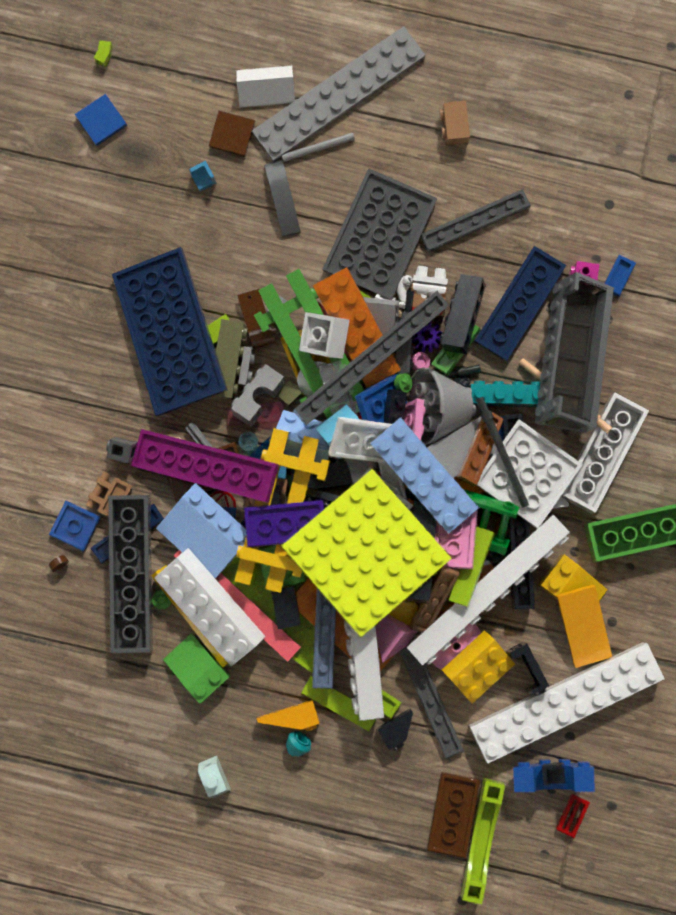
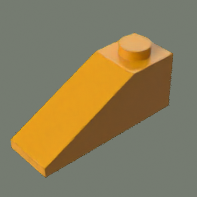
(297, 717)

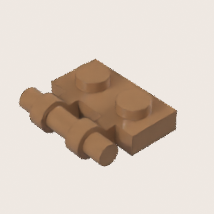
(117, 488)

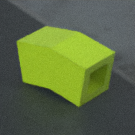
(103, 53)

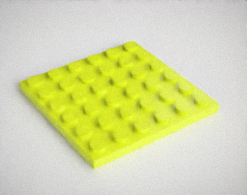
(366, 553)

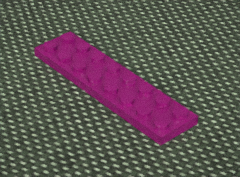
(205, 465)

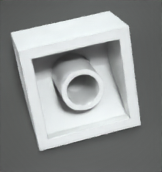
(324, 335)

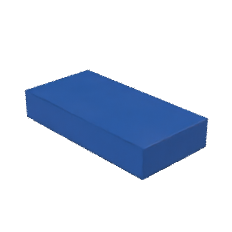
(619, 274)

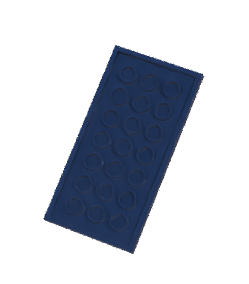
(169, 332)

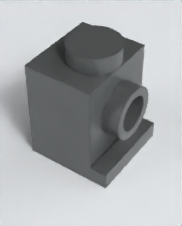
(114, 449)

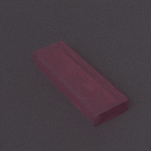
(271, 413)

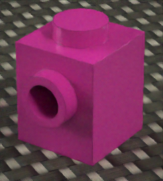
(585, 268)

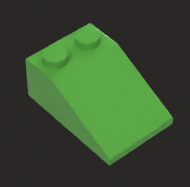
(196, 668)

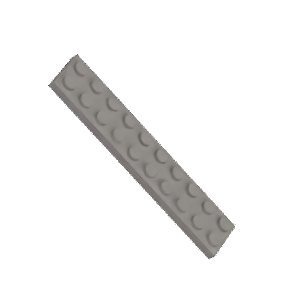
(338, 94)

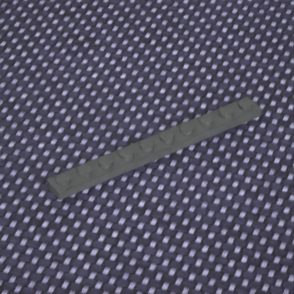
(370, 358)

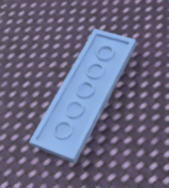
(424, 475)

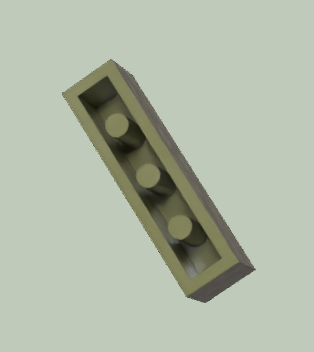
(229, 352)

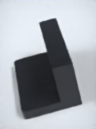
(286, 608)

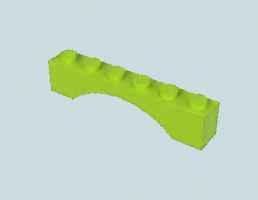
(483, 831)

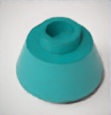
(298, 744)

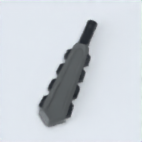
(404, 352)

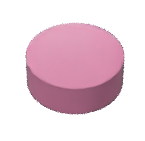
(420, 360)

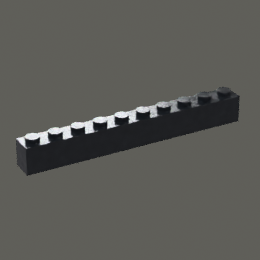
(518, 531)

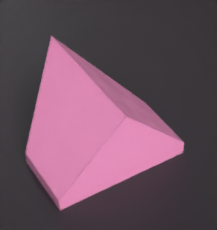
(392, 636)

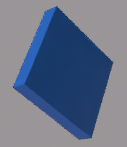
(101, 119)
(74, 525)

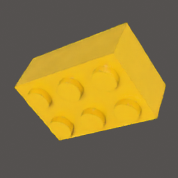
(478, 666)

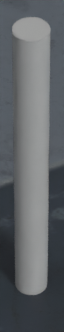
(318, 147)

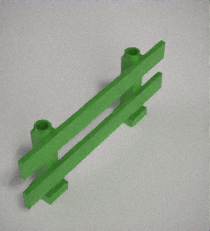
(279, 314)

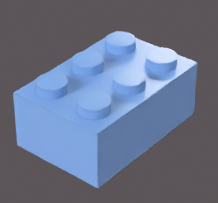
(297, 430)

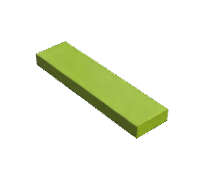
(468, 578)
(336, 702)

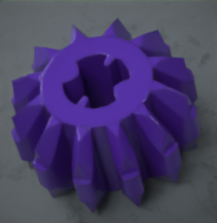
(431, 342)

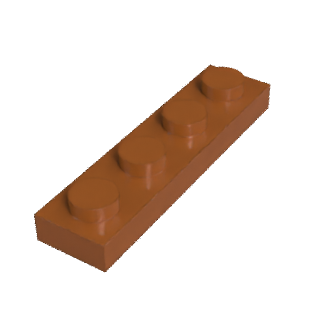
(478, 452)

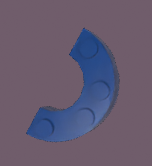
(530, 778)

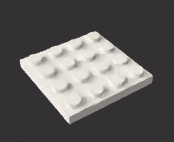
(541, 470)

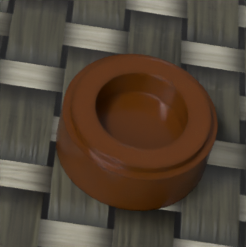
(58, 563)

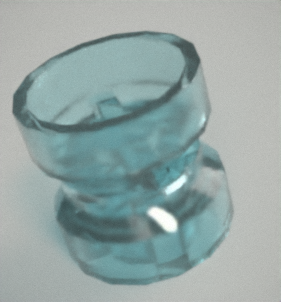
(246, 440)

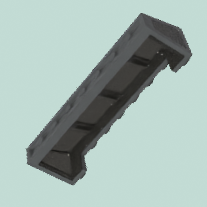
(574, 354)

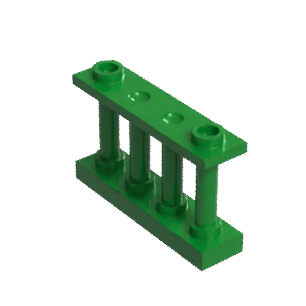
(508, 509)

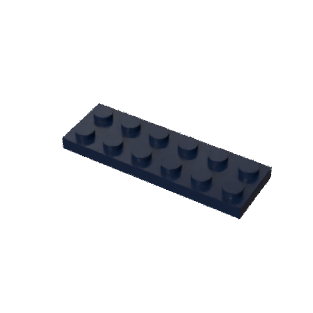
(520, 303)

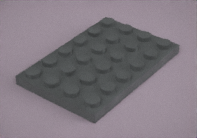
(380, 233)

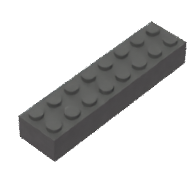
(130, 574)

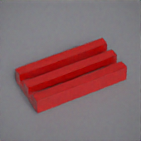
(566, 810)

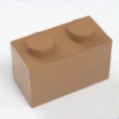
(455, 122)

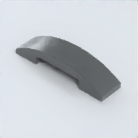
(282, 198)

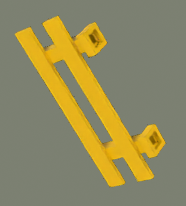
(303, 467)

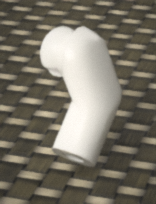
(403, 286)

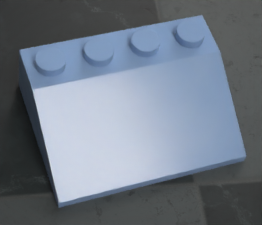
(205, 529)

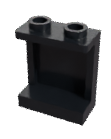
(523, 650)

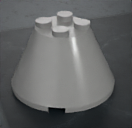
(446, 404)

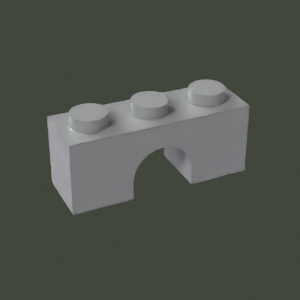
(265, 381)

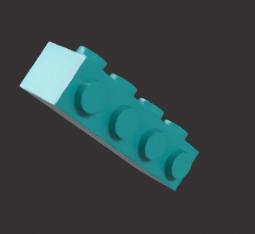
(506, 394)

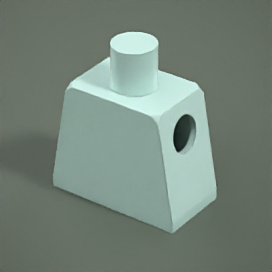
(213, 777)

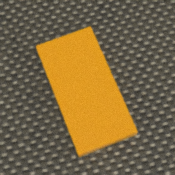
(584, 626)

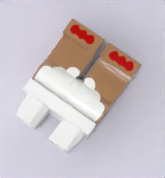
(425, 286)

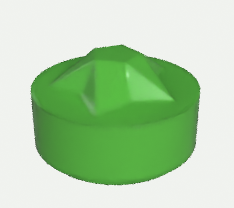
(403, 382)
(160, 600)

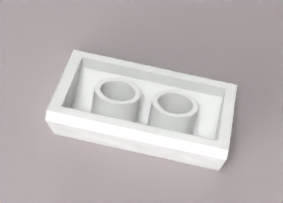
(265, 86)

